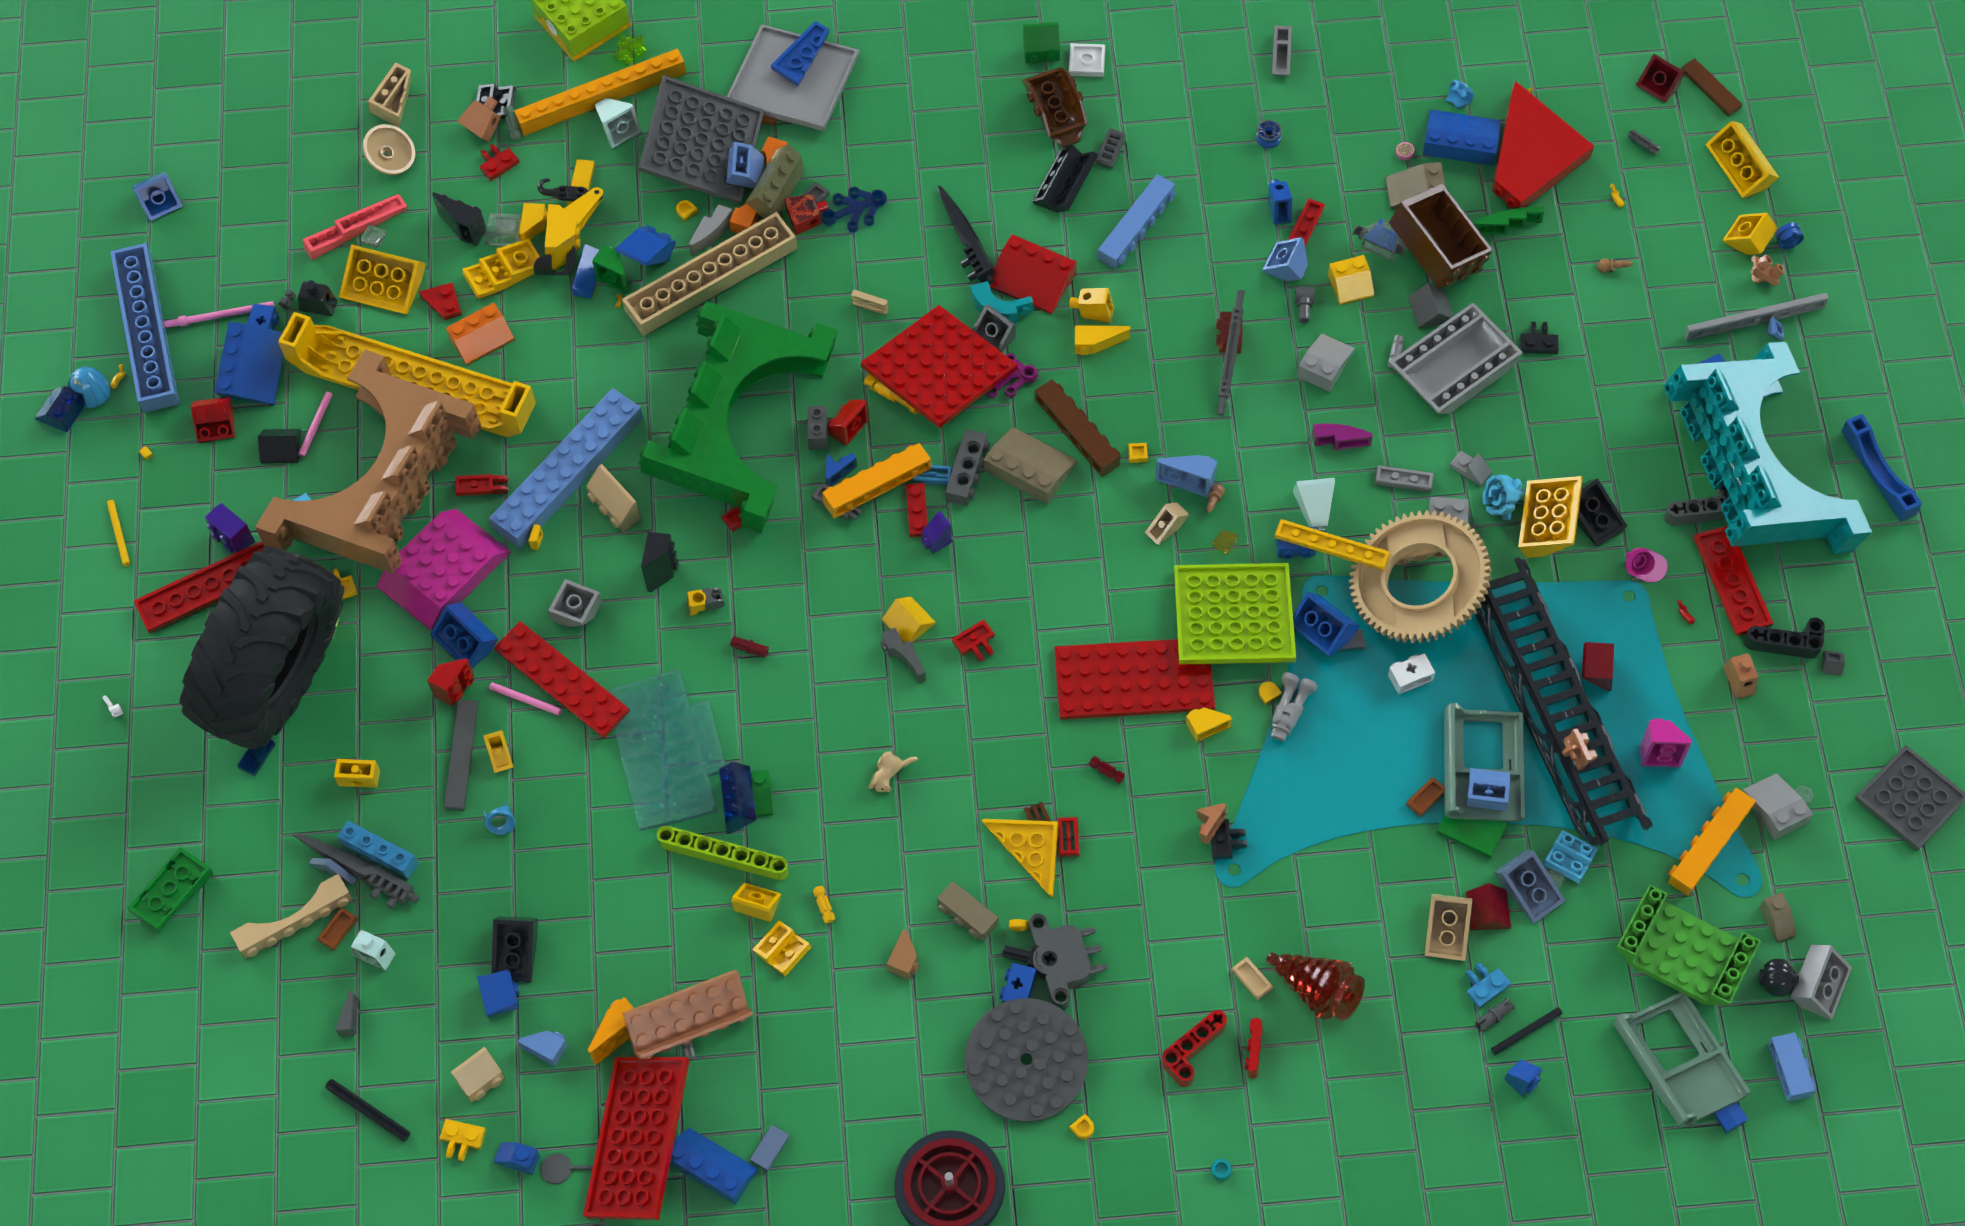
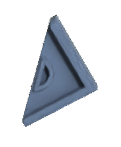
(332, 868)

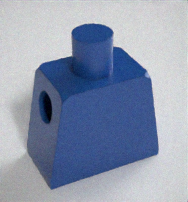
(1279, 193)

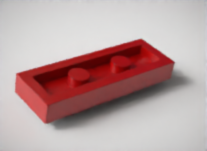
(1307, 220)
(916, 508)

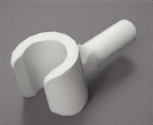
(115, 710)

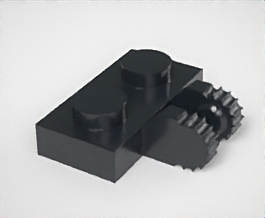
(1539, 343)
(1222, 843)

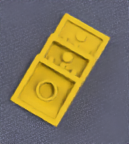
(502, 269)

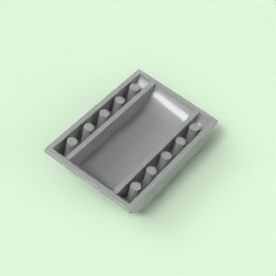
(1457, 360)

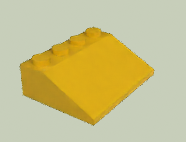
(381, 279)
(1549, 515)

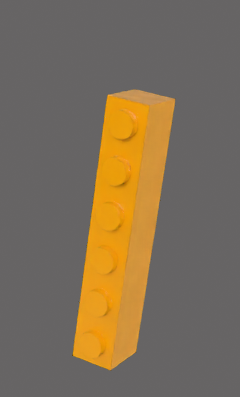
(876, 480)
(1711, 841)

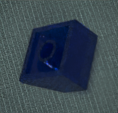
(61, 408)

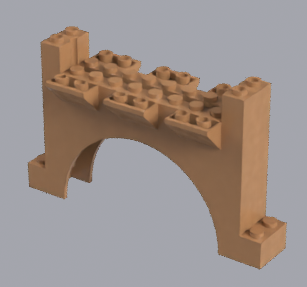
(367, 515)

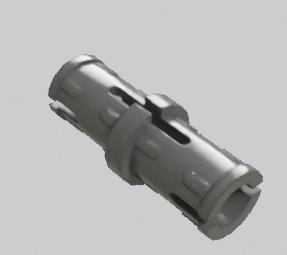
(1494, 1015)

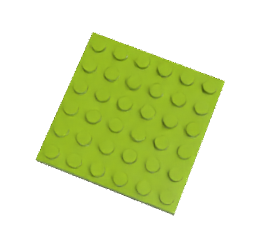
(1234, 613)

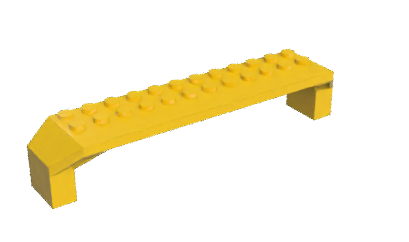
(334, 353)

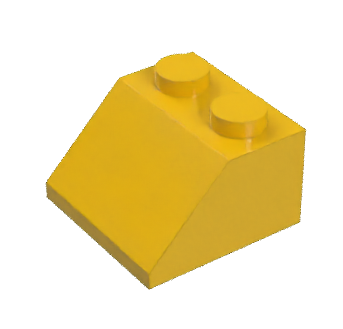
(1751, 233)
(1351, 279)

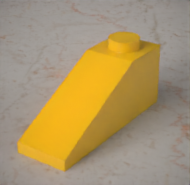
(1097, 338)

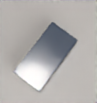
(769, 1148)

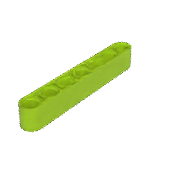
(716, 846)

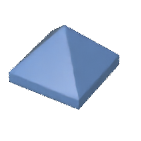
(1775, 329)

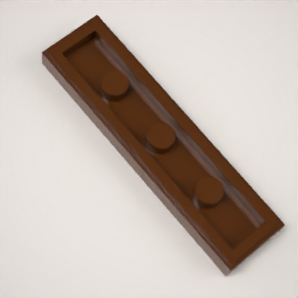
(1711, 87)

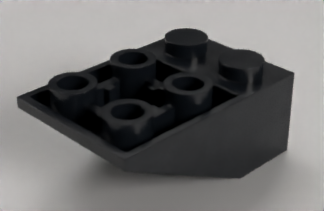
(463, 219)

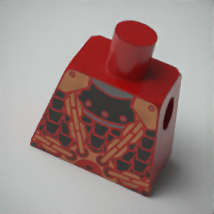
(804, 212)

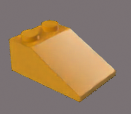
(611, 1032)

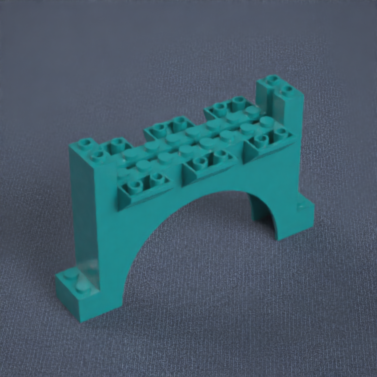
(1764, 497)

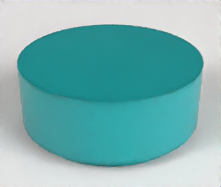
(1221, 1169)

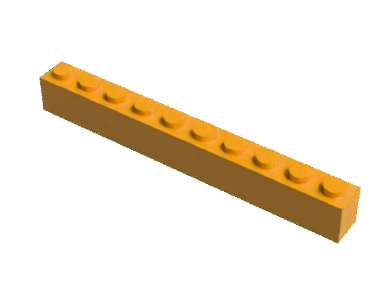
(612, 86)

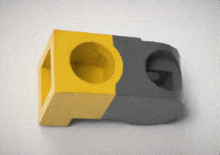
(704, 600)

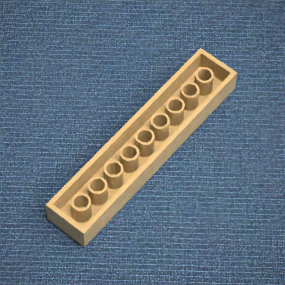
(709, 274)

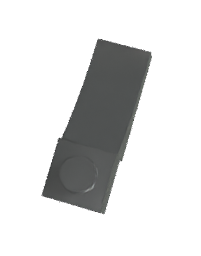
(904, 652)

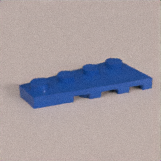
(800, 55)

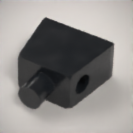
(316, 299)

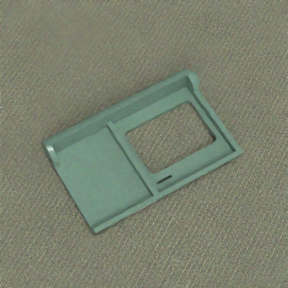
(1458, 776)
(1697, 1085)

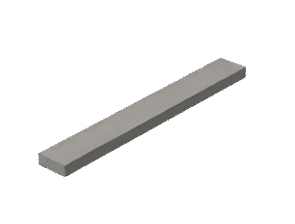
(1756, 316)

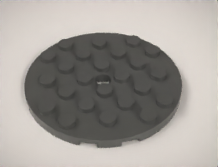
(1018, 1089)

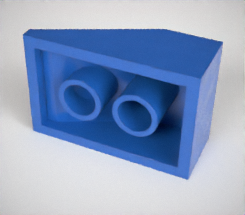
(647, 246)

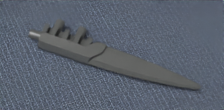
(371, 874)

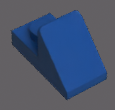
(837, 471)

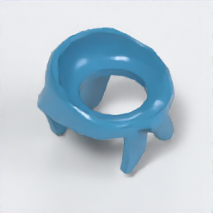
(1459, 94)
(507, 827)

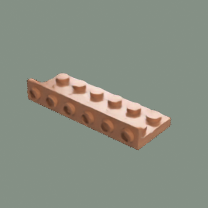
(686, 1015)

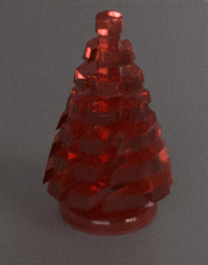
(1324, 985)

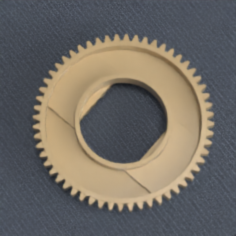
(1418, 540)

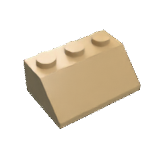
(612, 499)

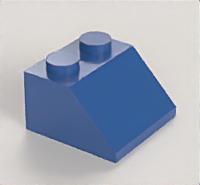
(157, 196)

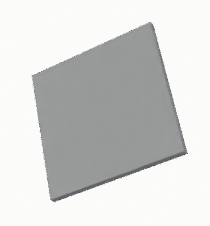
(805, 104)

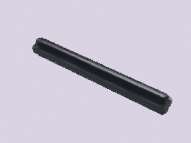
(368, 1110)

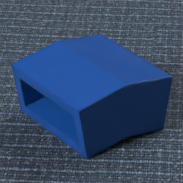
(1731, 1117)

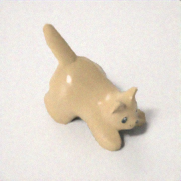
(888, 766)

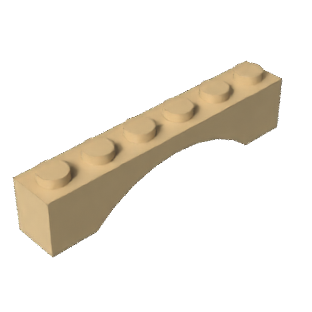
(255, 937)

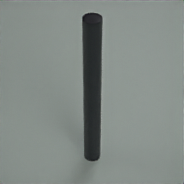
(1526, 1031)

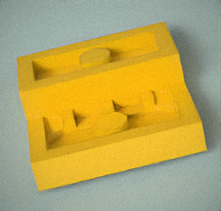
(782, 948)

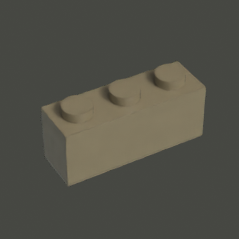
(967, 911)

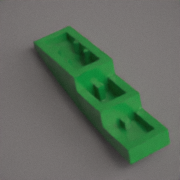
(1514, 218)

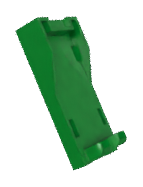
(170, 889)

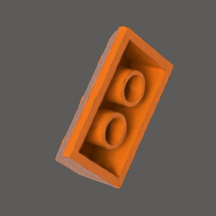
(479, 333)

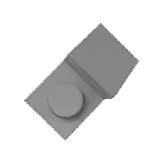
(1472, 468)

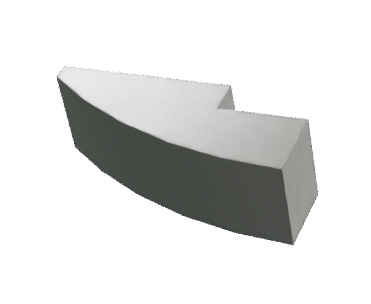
(1281, 50)
(710, 229)

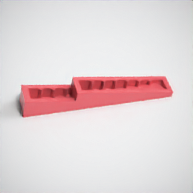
(352, 226)

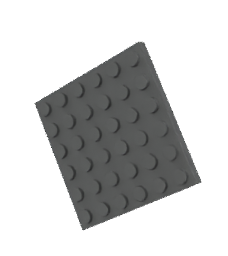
(693, 137)

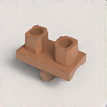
(1764, 272)
(1577, 750)

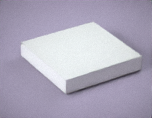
(1087, 60)

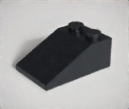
(1598, 514)
(514, 946)

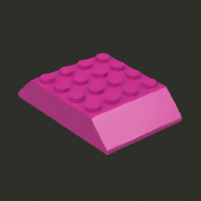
(442, 566)

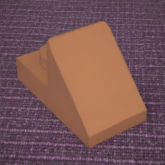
(1212, 819)

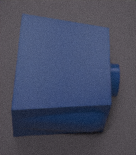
(498, 993)

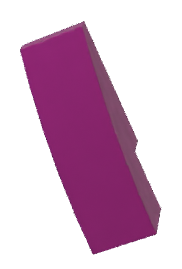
(1340, 436)

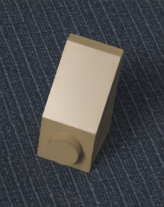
(1166, 522)

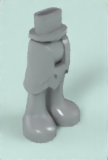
(1288, 713)

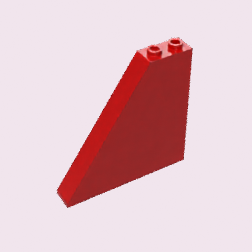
(1535, 150)

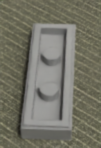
(1404, 478)

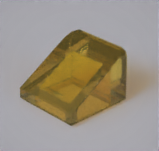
(1225, 541)

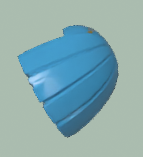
(92, 385)

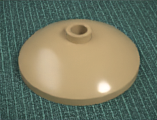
(394, 143)

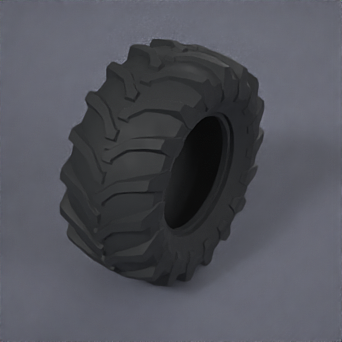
(261, 647)

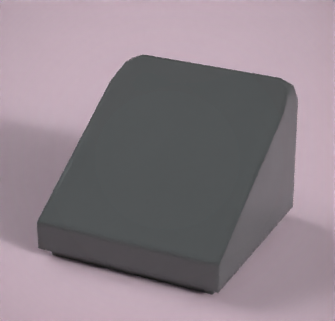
(1833, 663)

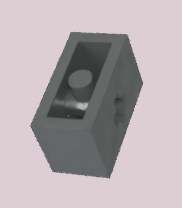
(817, 427)

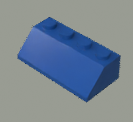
(711, 1165)

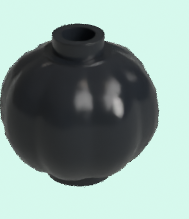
(1778, 977)

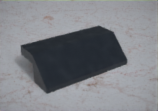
(1064, 179)

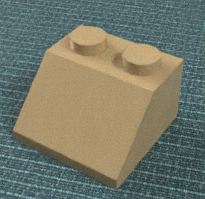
(478, 1075)

